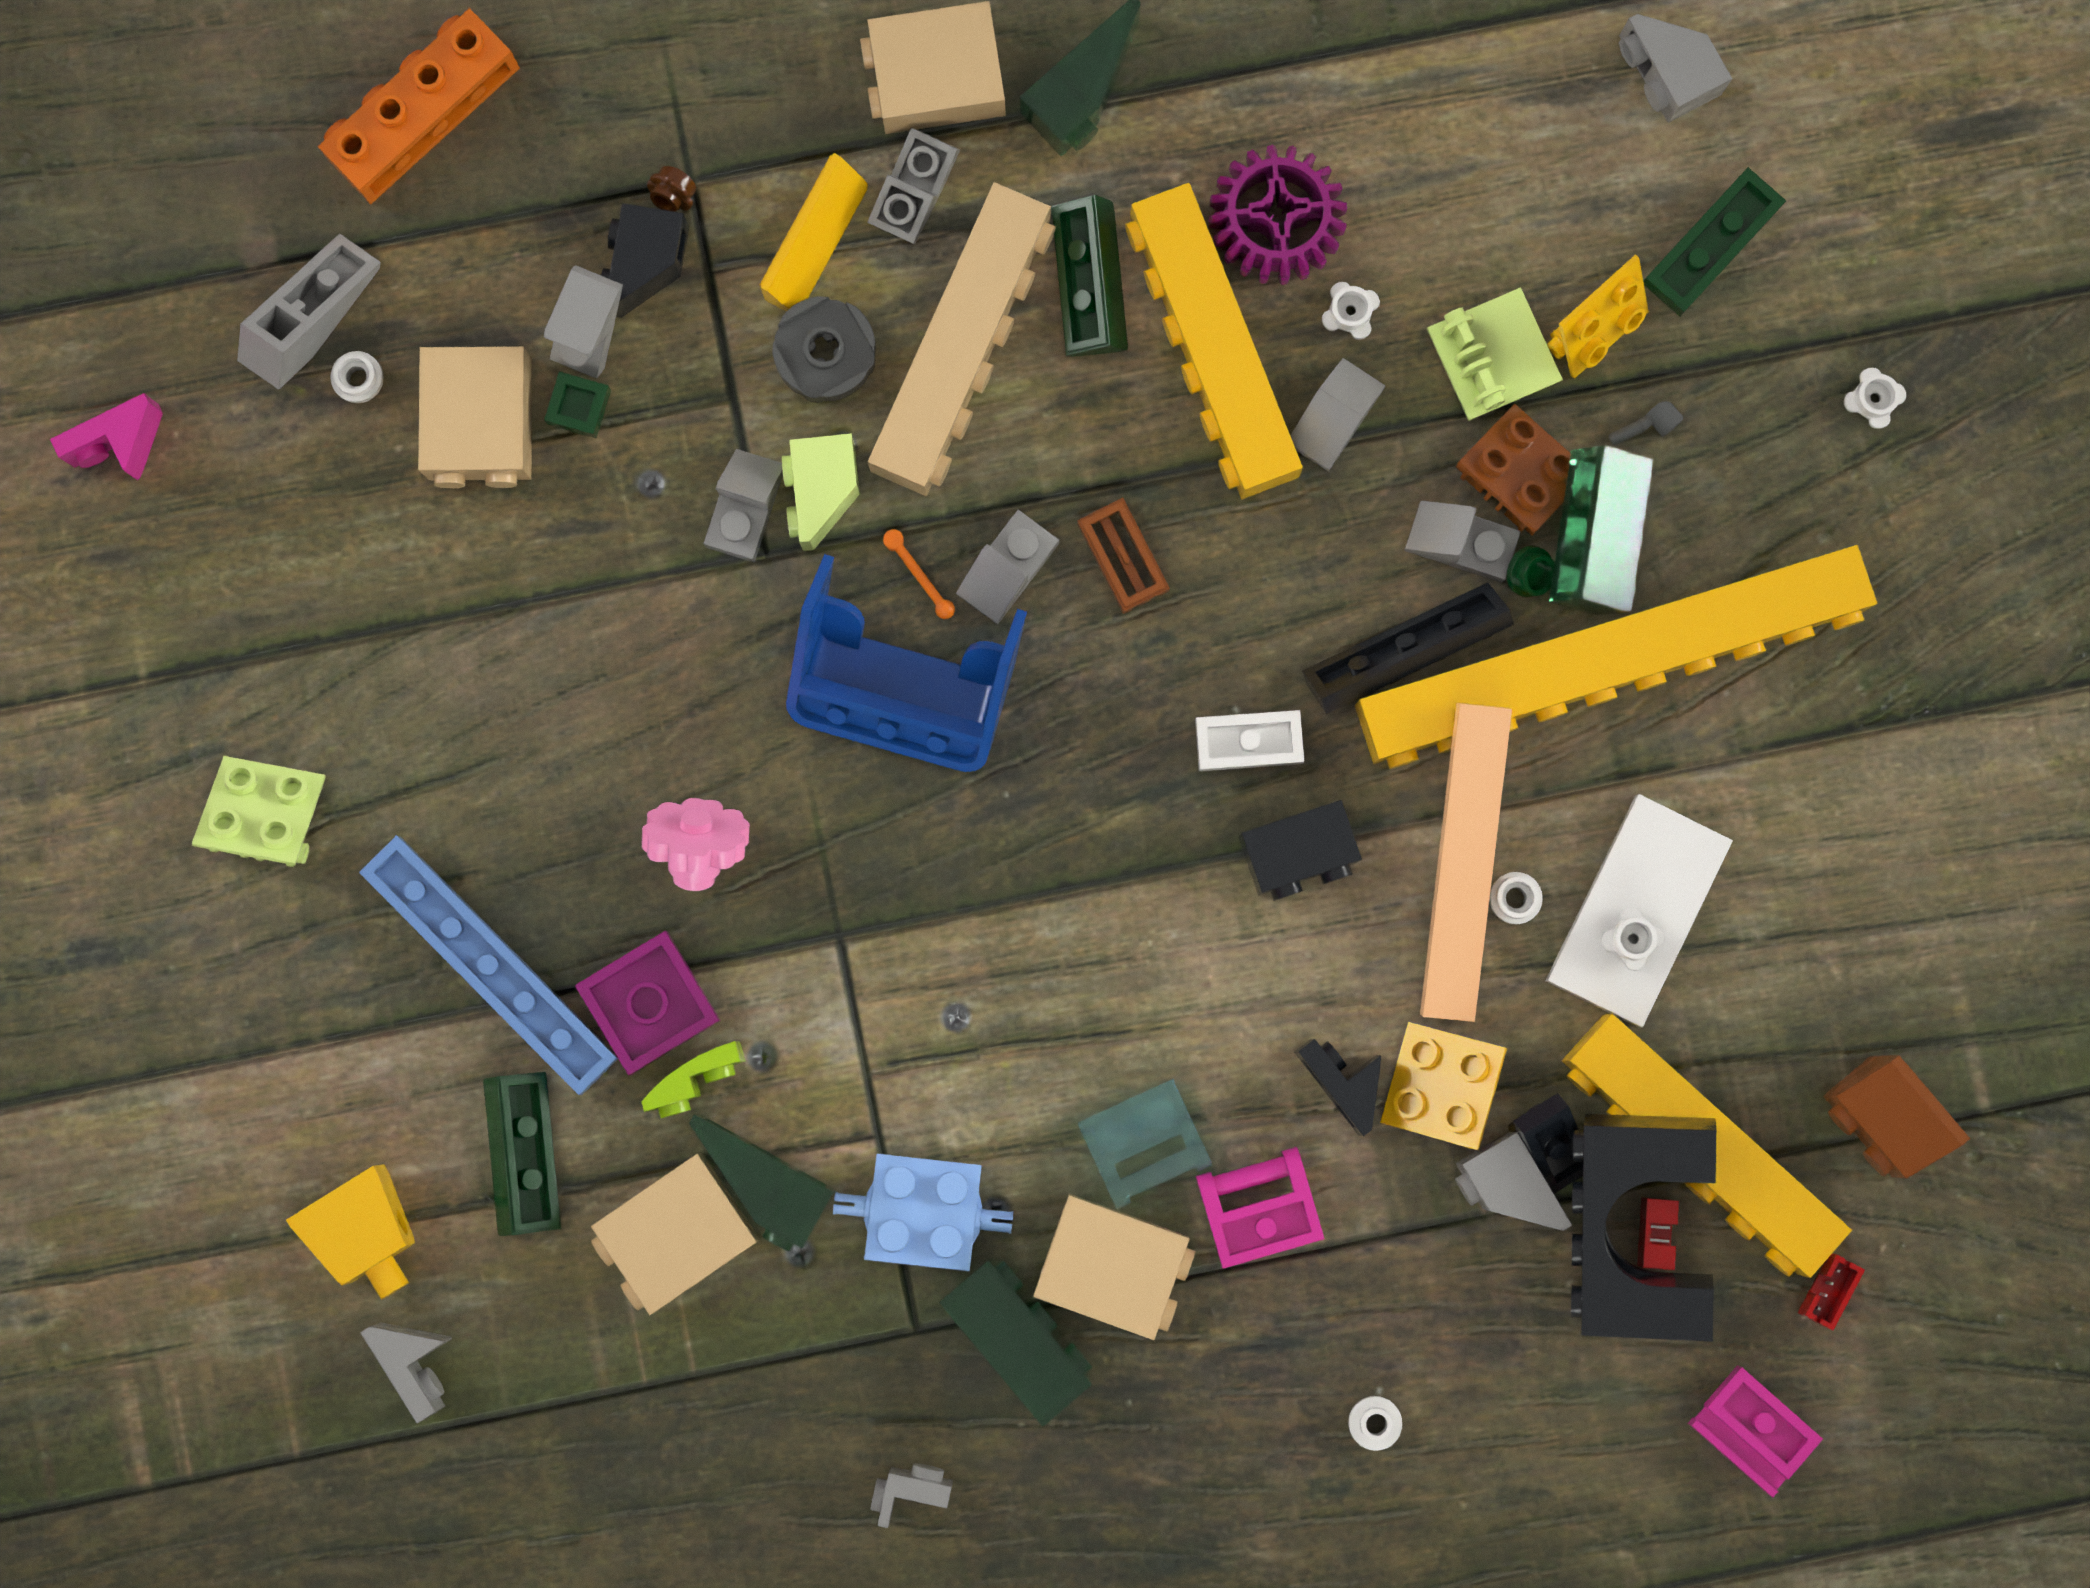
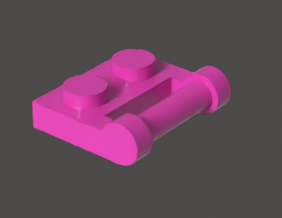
(1265, 1225)

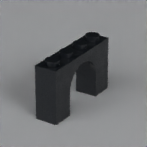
(1615, 1294)

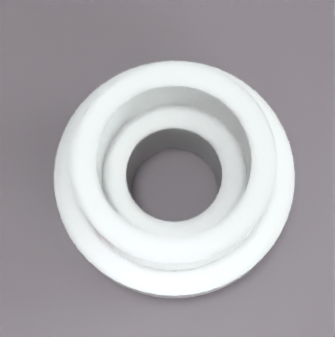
(346, 366)
(1530, 890)
(1363, 1410)

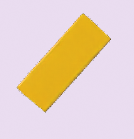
(814, 234)

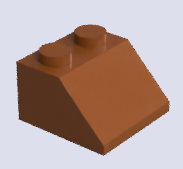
(1894, 1117)

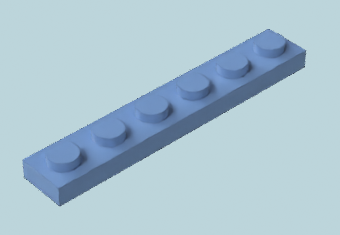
(489, 965)

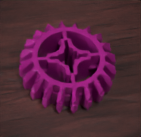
(1299, 211)

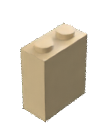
(934, 68)
(475, 415)
(673, 1234)
(1114, 1267)

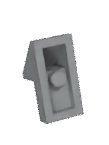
(584, 321)
(744, 505)
(1462, 540)
(1007, 566)
(398, 1353)

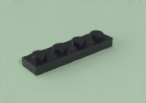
(1407, 647)

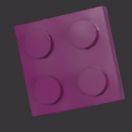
(647, 1003)

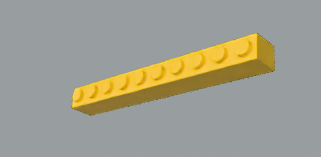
(1622, 653)

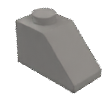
(1510, 1183)

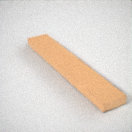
(1465, 862)

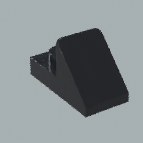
(1351, 1095)
(1549, 1139)

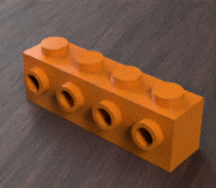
(418, 105)

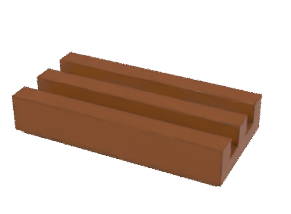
(1142, 594)

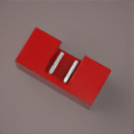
(1656, 1232)
(1831, 1291)

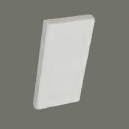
(1663, 870)

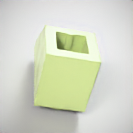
(823, 484)

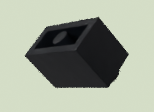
(1300, 849)

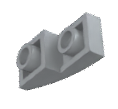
(913, 186)

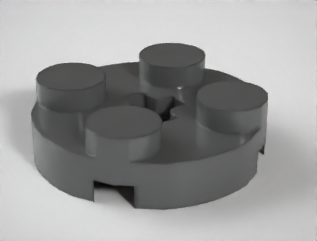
(832, 320)

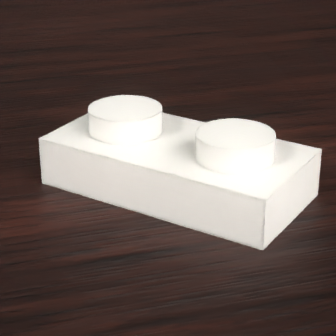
(1249, 740)

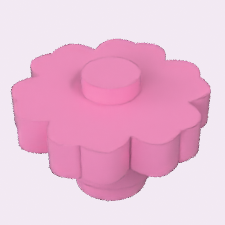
(695, 840)

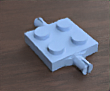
(923, 1212)

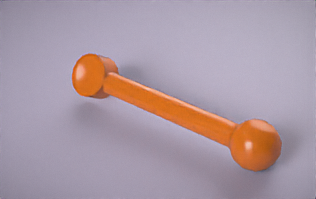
(894, 541)

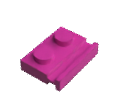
(1755, 1431)

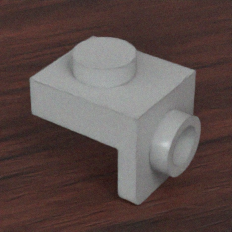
(921, 1485)

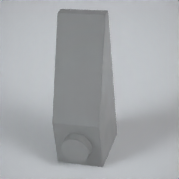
(304, 311)

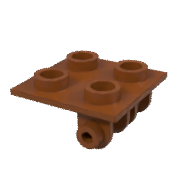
(1519, 468)

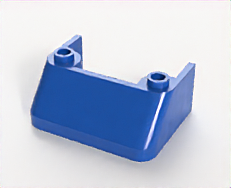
(895, 694)

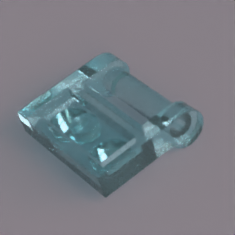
(1137, 1127)

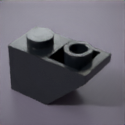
(646, 252)

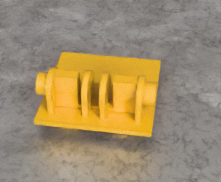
(1601, 319)
(1443, 1085)

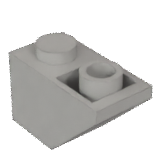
(1675, 63)

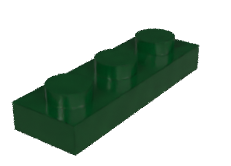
(1714, 241)

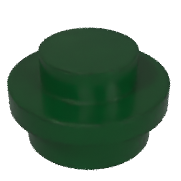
(1530, 572)

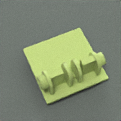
(1494, 353)
(259, 811)

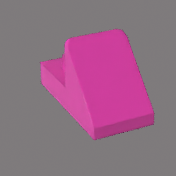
(125, 429)

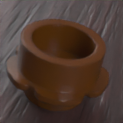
(671, 189)

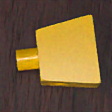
(358, 1231)

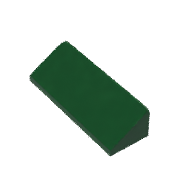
(1089, 277)
(521, 1153)

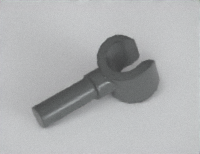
(1662, 417)

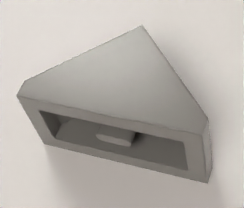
(1335, 414)

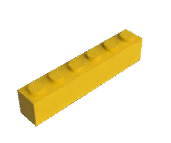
(1214, 342)
(1749, 1182)

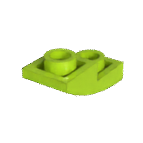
(680, 1086)

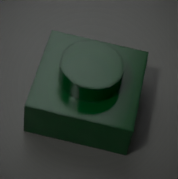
(577, 404)

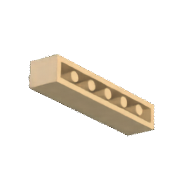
(961, 339)

